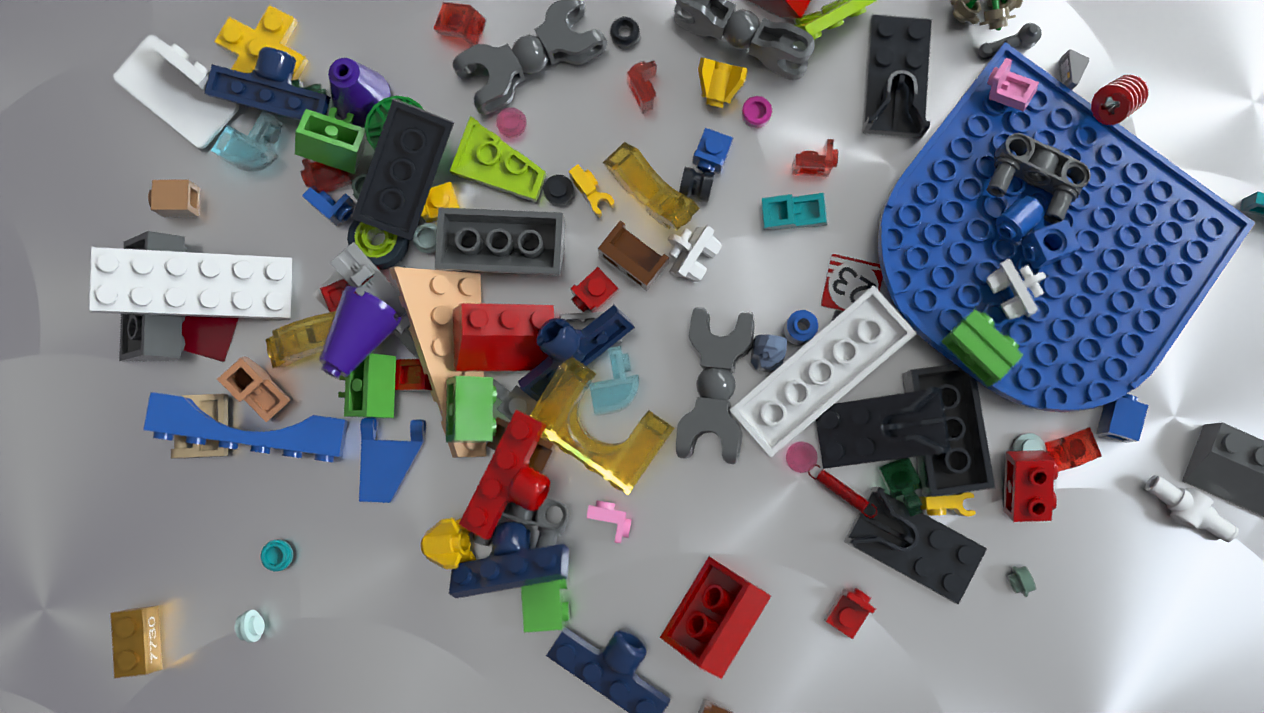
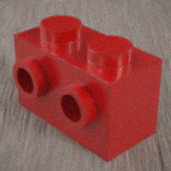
(1029, 486)

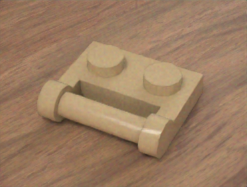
(216, 407)

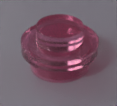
(511, 122)
(801, 457)

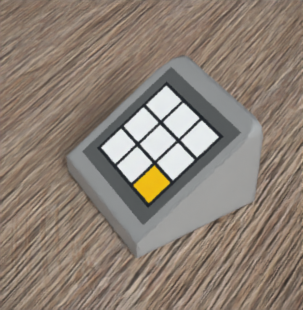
(1072, 67)

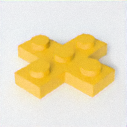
(272, 31)

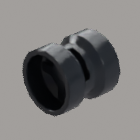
(703, 185)

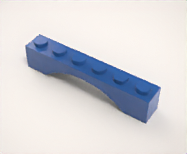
(181, 416)

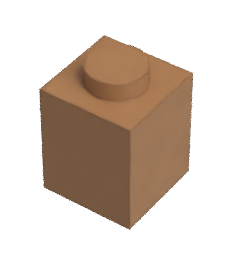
(174, 198)

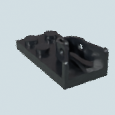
(897, 76)
(402, 169)
(883, 428)
(916, 546)

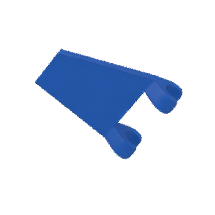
(386, 461)

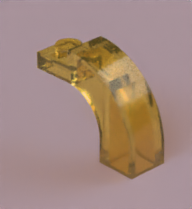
(649, 189)
(298, 339)

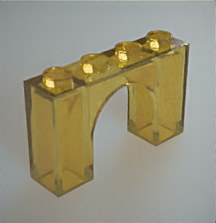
(617, 463)

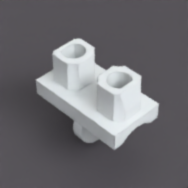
(700, 242)
(1022, 303)

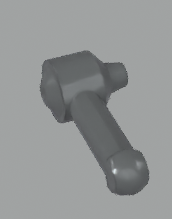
(1025, 38)

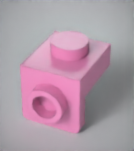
(1010, 87)
(605, 512)

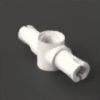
(1192, 508)

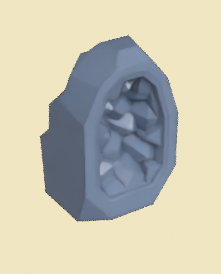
(768, 352)

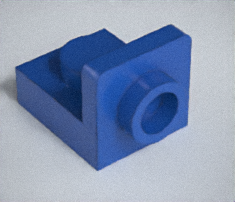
(712, 151)
(334, 211)

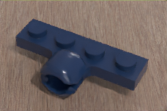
(267, 86)
(563, 341)
(510, 564)
(610, 669)

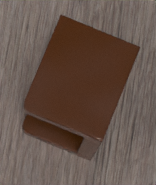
(632, 256)

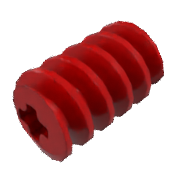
(1119, 99)

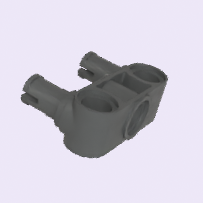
(1042, 168)
(548, 531)

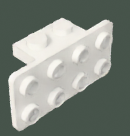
(175, 90)

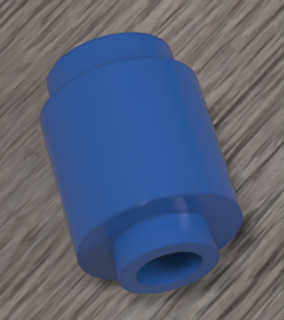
(1019, 219)
(794, 334)

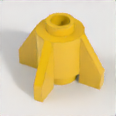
(720, 81)
(447, 544)

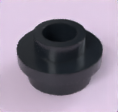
(624, 23)

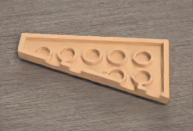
(429, 303)

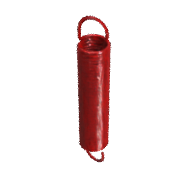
(843, 491)

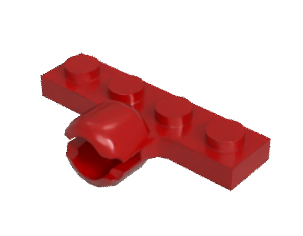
(508, 477)

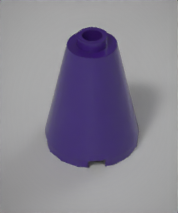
(355, 89)
(356, 331)

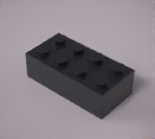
(969, 462)

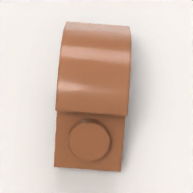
(253, 384)

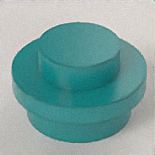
(276, 555)

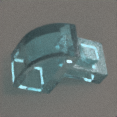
(250, 151)
(617, 393)

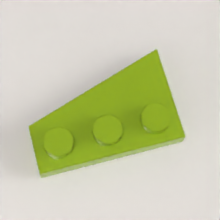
(831, 16)
(493, 163)

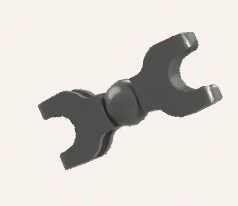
(742, 29)
(529, 55)
(715, 385)

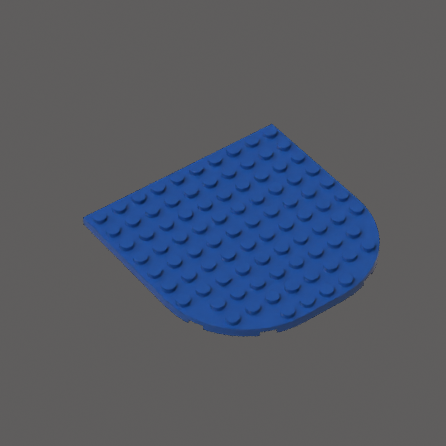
(1109, 309)

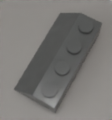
(499, 241)
(152, 336)
(1229, 466)

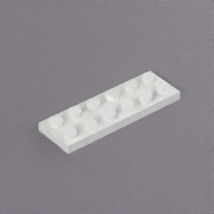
(189, 284)
(822, 371)

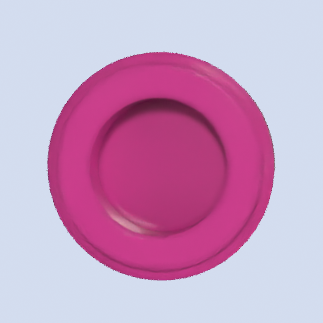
(756, 111)

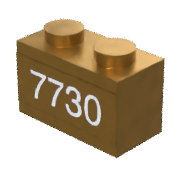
(136, 641)

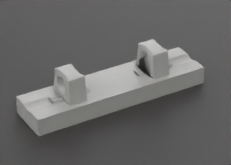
(355, 269)

